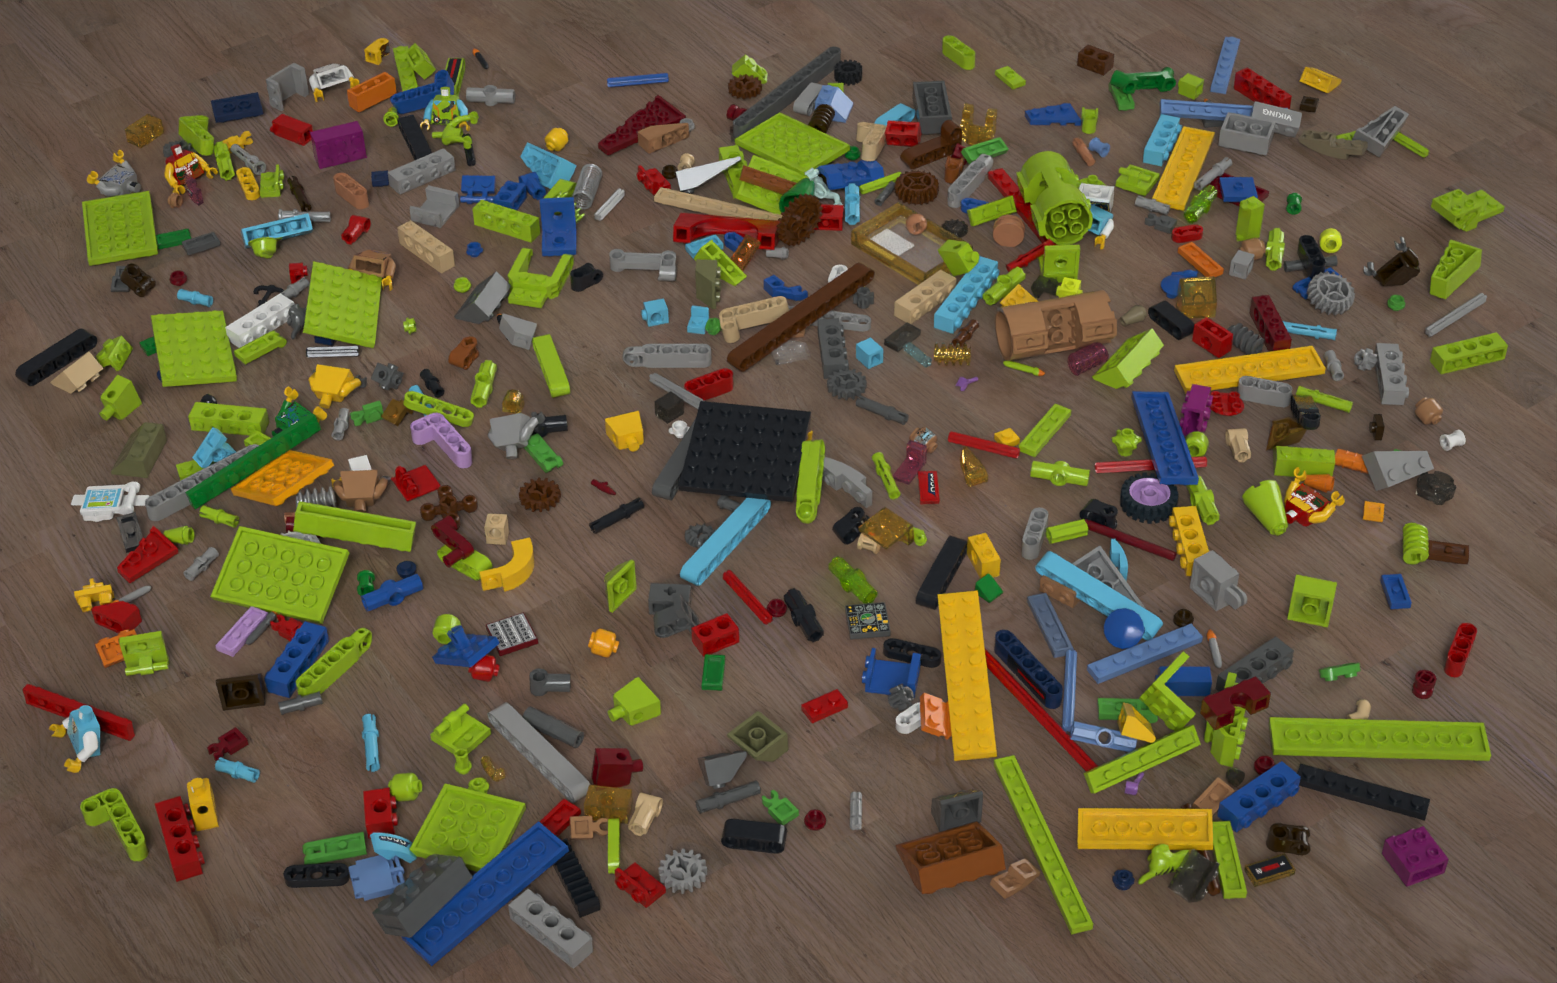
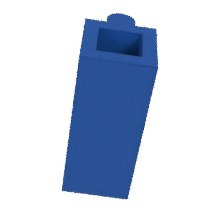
(1189, 681)

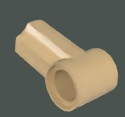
(1238, 441)
(645, 810)

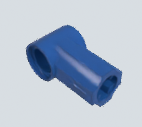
(533, 185)

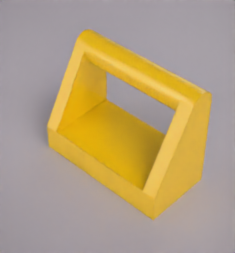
(1319, 79)
(1134, 724)

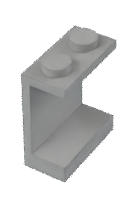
(285, 84)
(437, 207)

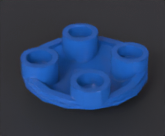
(1170, 285)
(1124, 628)

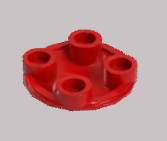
(1227, 403)

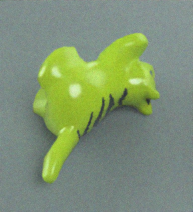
(1162, 862)

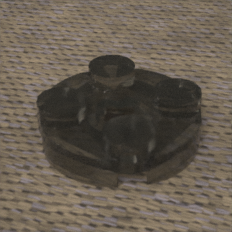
(1427, 488)

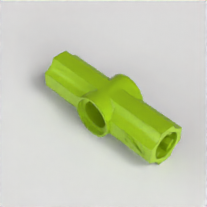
(223, 161)
(1275, 249)
(1004, 286)
(483, 383)
(1060, 473)
(1204, 502)

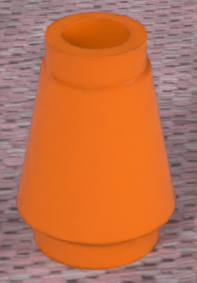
(1321, 482)

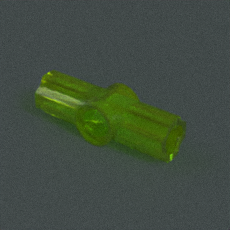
(1200, 204)
(852, 580)

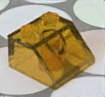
(1197, 297)

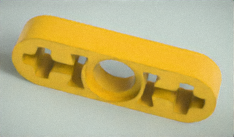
(247, 188)

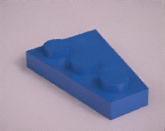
(1053, 114)

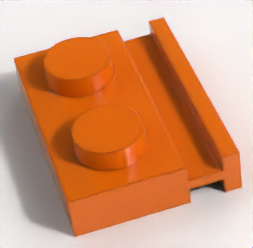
(935, 716)

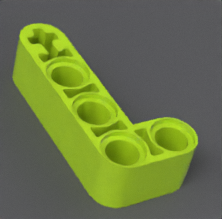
(195, 131)
(113, 807)

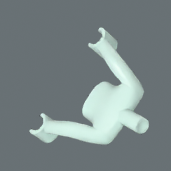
(821, 189)

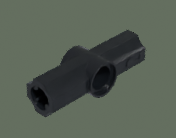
(551, 424)
(803, 615)

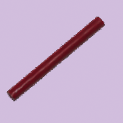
(1131, 540)

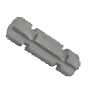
(855, 811)

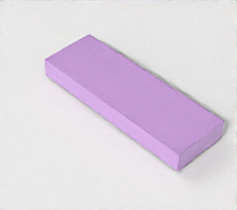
(238, 634)

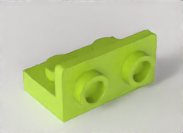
(272, 183)

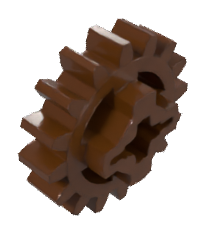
(745, 86)
(539, 494)

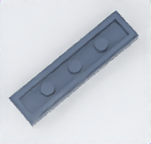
(1049, 624)

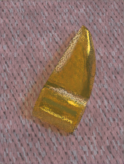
(972, 468)

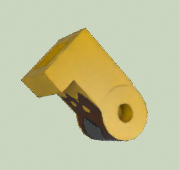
(378, 50)

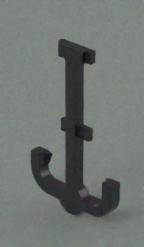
(270, 289)

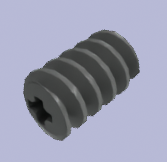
(1246, 340)

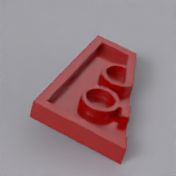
(148, 555)

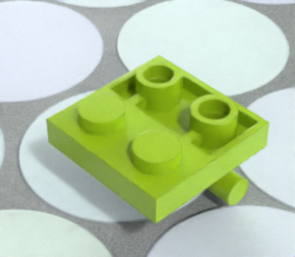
(1137, 179)
(144, 653)
(460, 731)

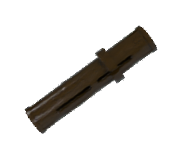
(298, 191)

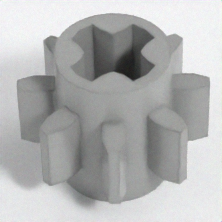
(1365, 359)

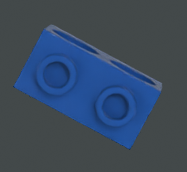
(511, 195)

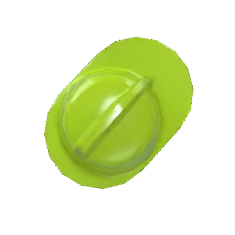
(264, 246)

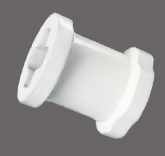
(1455, 439)

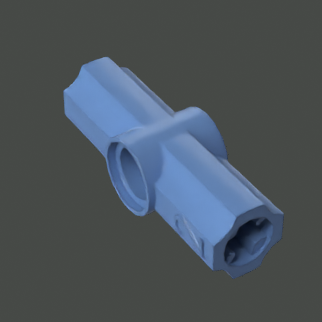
(1090, 734)

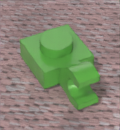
(370, 413)

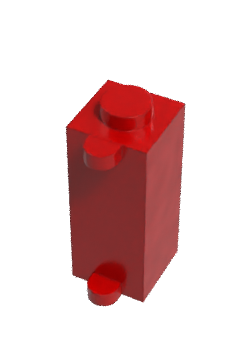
(291, 129)

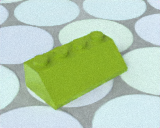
(1129, 360)

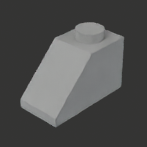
(517, 330)

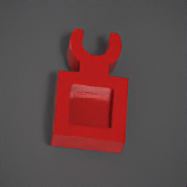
(285, 628)

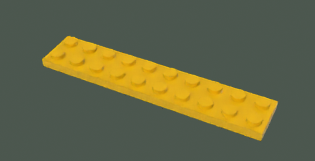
(966, 676)

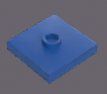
(1237, 188)

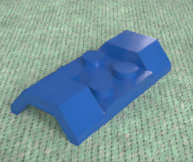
(840, 175)

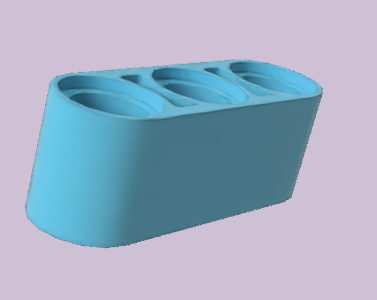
(898, 113)

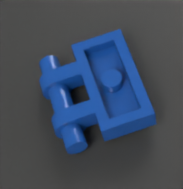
(477, 184)

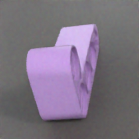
(437, 428)

